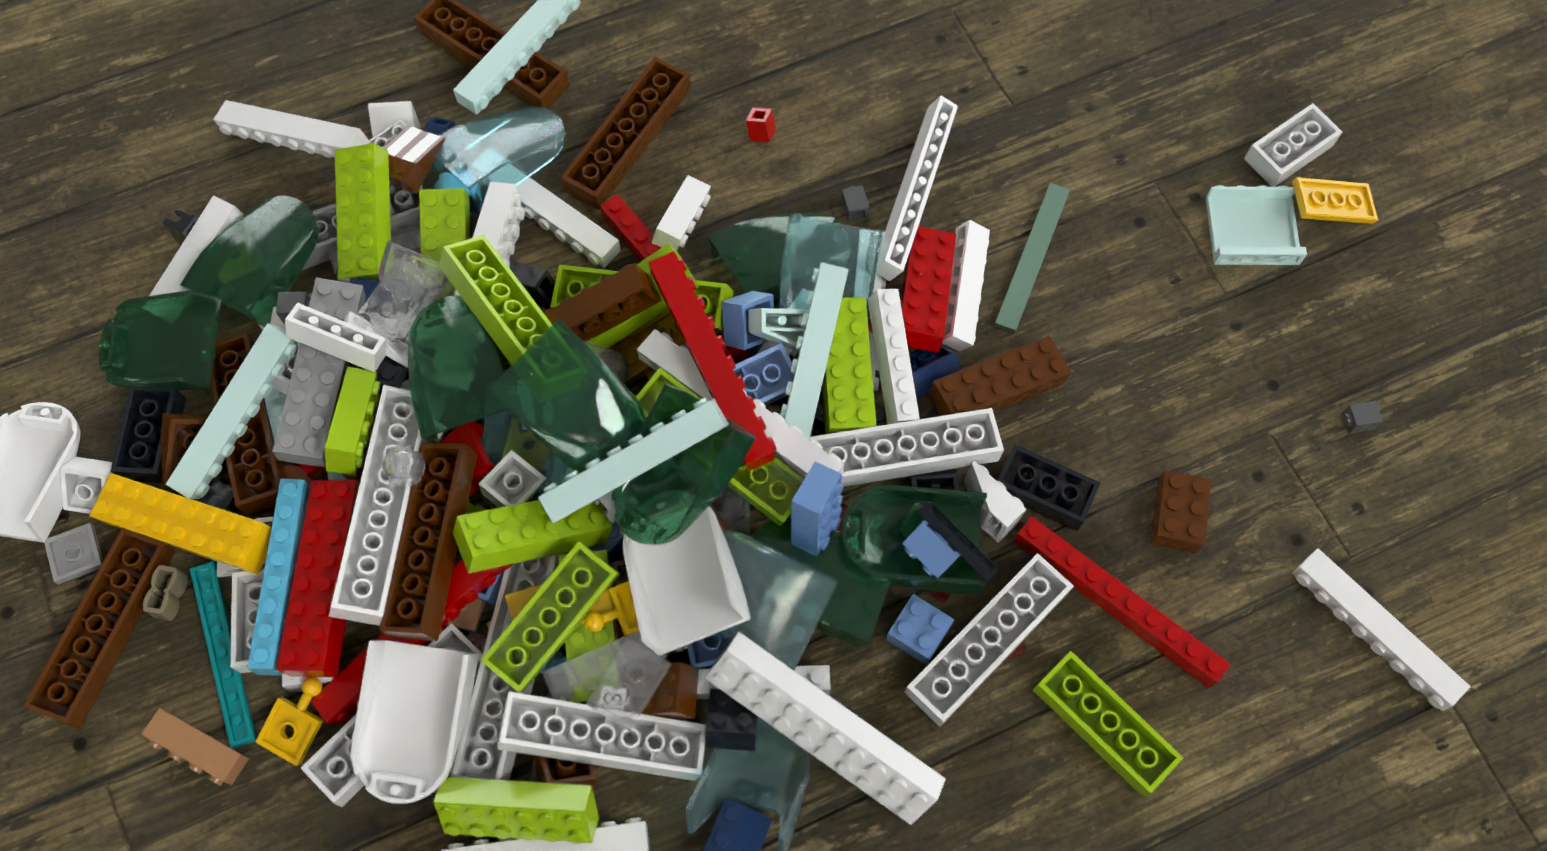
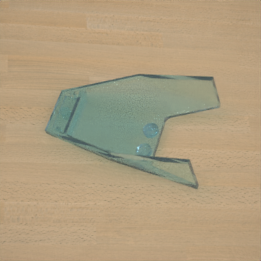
(766, 778)

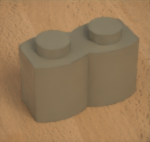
(163, 598)

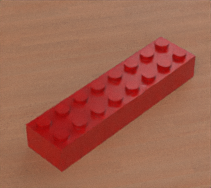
(310, 637)

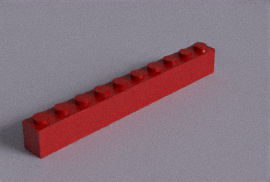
(639, 242)
(709, 355)
(1123, 604)
(343, 693)

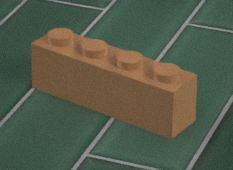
(195, 747)

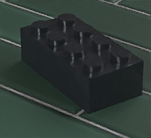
(139, 438)
(1048, 487)

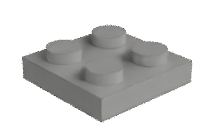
(74, 553)

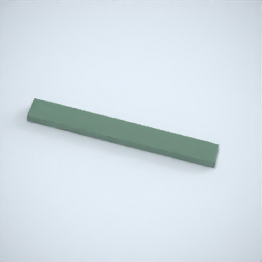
(1032, 258)

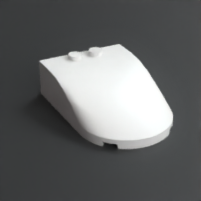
(31, 453)
(685, 586)
(410, 718)

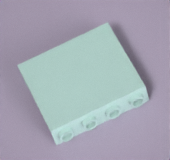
(1253, 226)

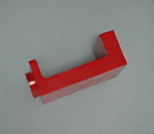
(469, 435)

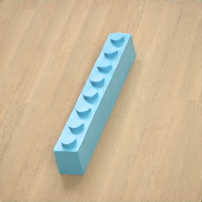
(278, 575)

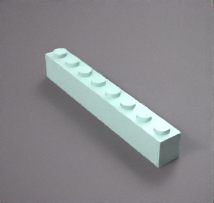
(512, 52)
(814, 347)
(232, 412)
(633, 460)

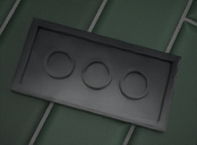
(959, 541)

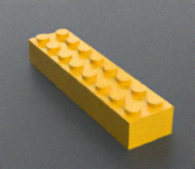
(183, 523)

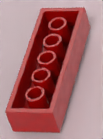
(927, 288)

